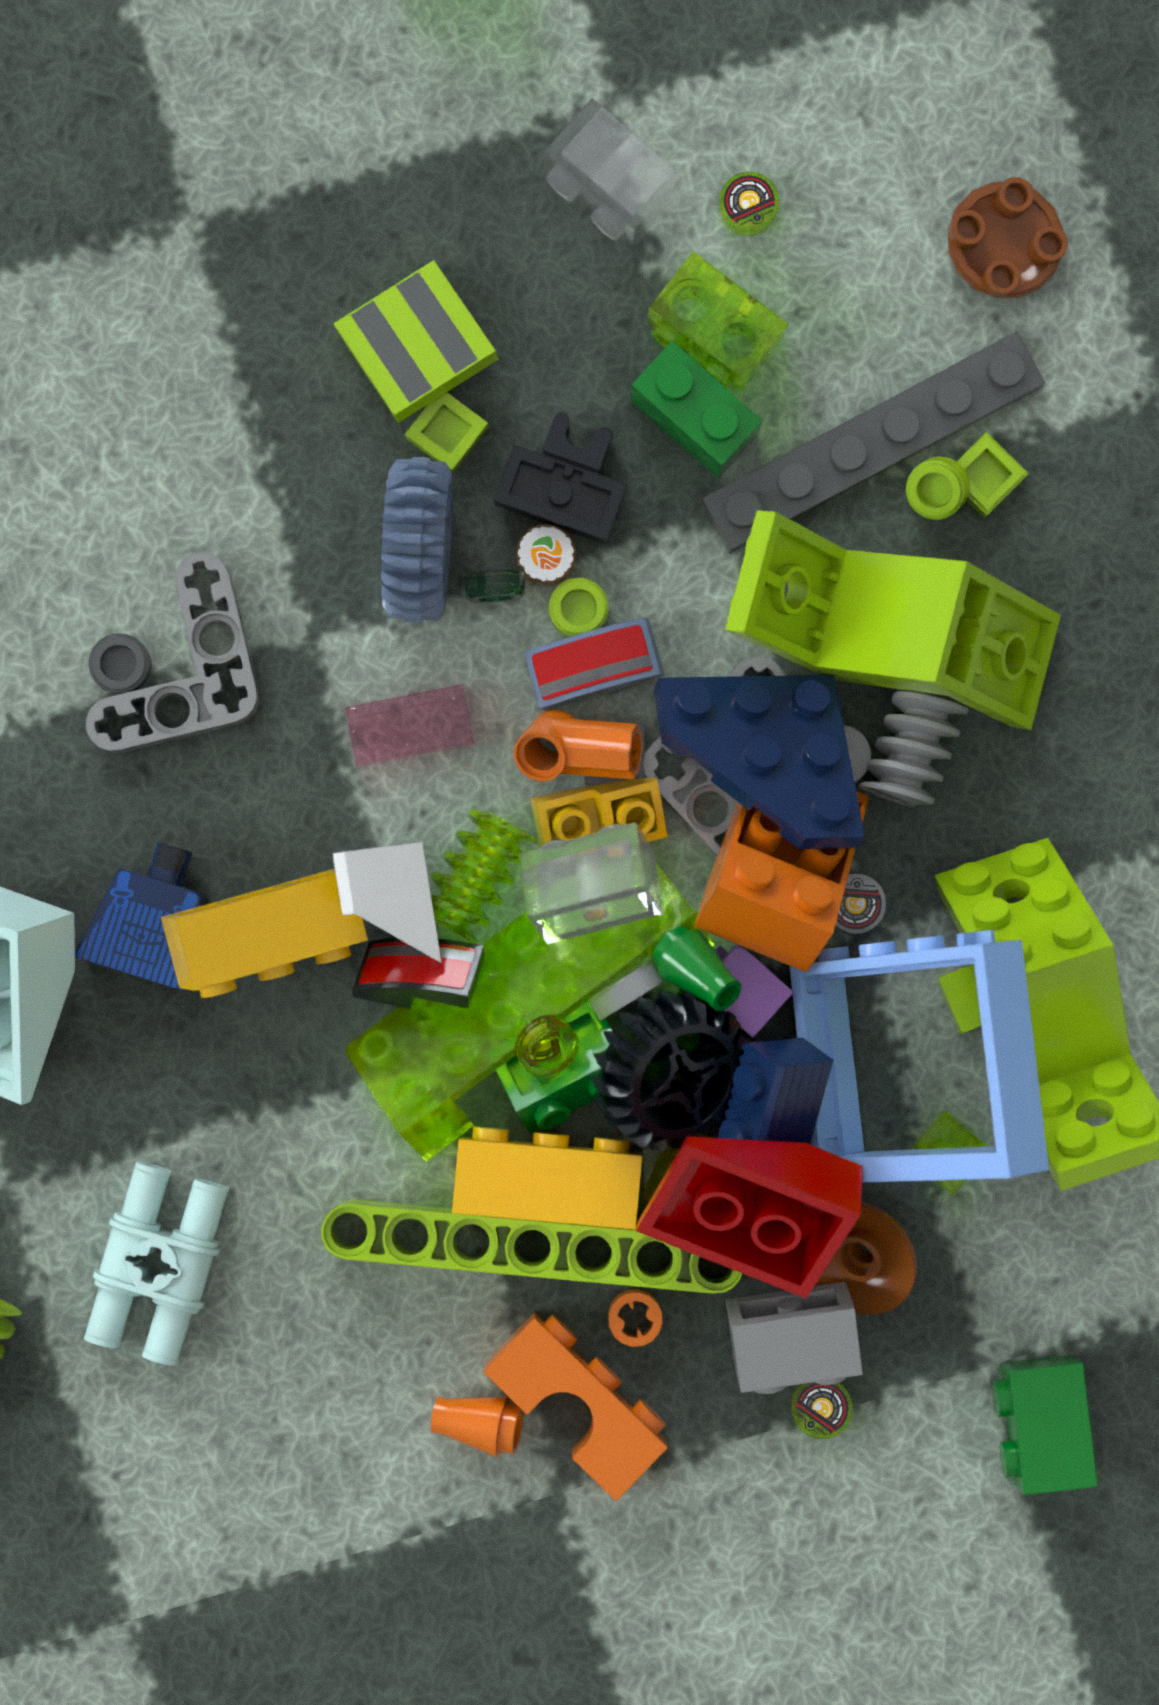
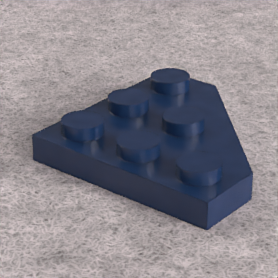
(769, 748)

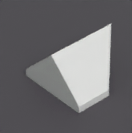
(391, 892)

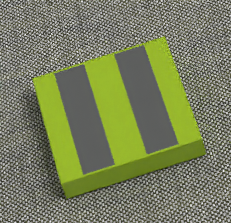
(416, 341)

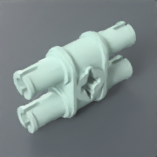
(127, 1276)

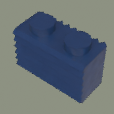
(777, 1092)

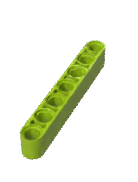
(502, 1255)

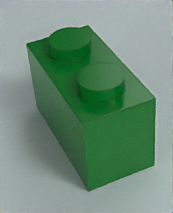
(695, 409)
(1046, 1425)

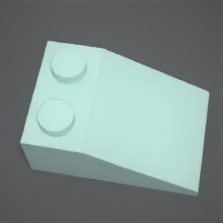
(34, 983)

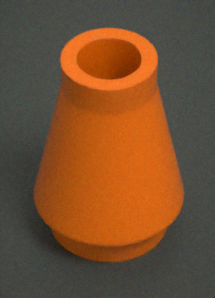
(480, 1422)

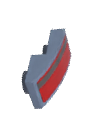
(594, 663)

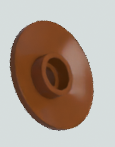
(880, 1279)

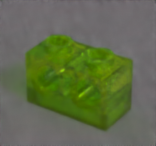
(728, 312)

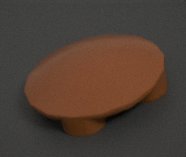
(1006, 239)

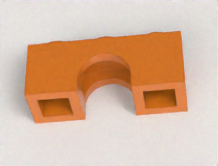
(542, 1362)

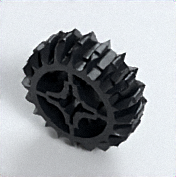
(680, 1075)

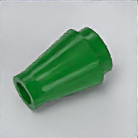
(694, 966)

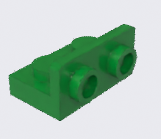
(551, 1099)

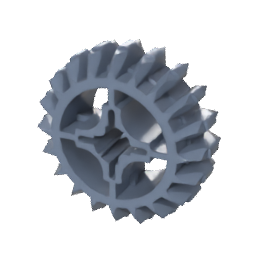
(416, 539)

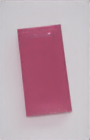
(409, 725)

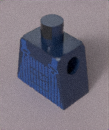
(128, 922)

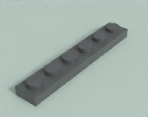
(876, 439)

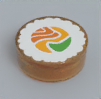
(546, 555)

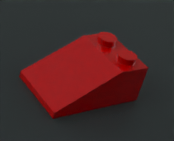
(757, 1207)

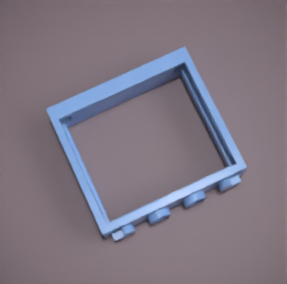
(1008, 1048)

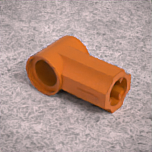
(582, 748)

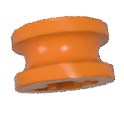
(617, 1322)

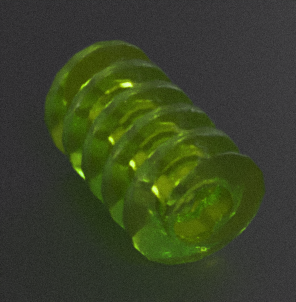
(476, 872)

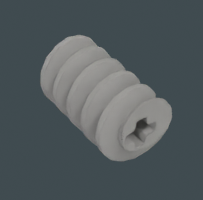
(913, 747)

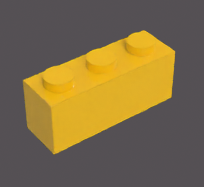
(260, 934)
(547, 1179)

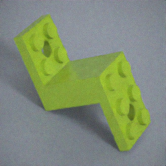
(893, 620)
(1073, 1009)

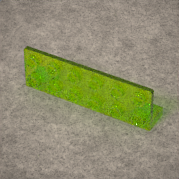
(438, 1051)

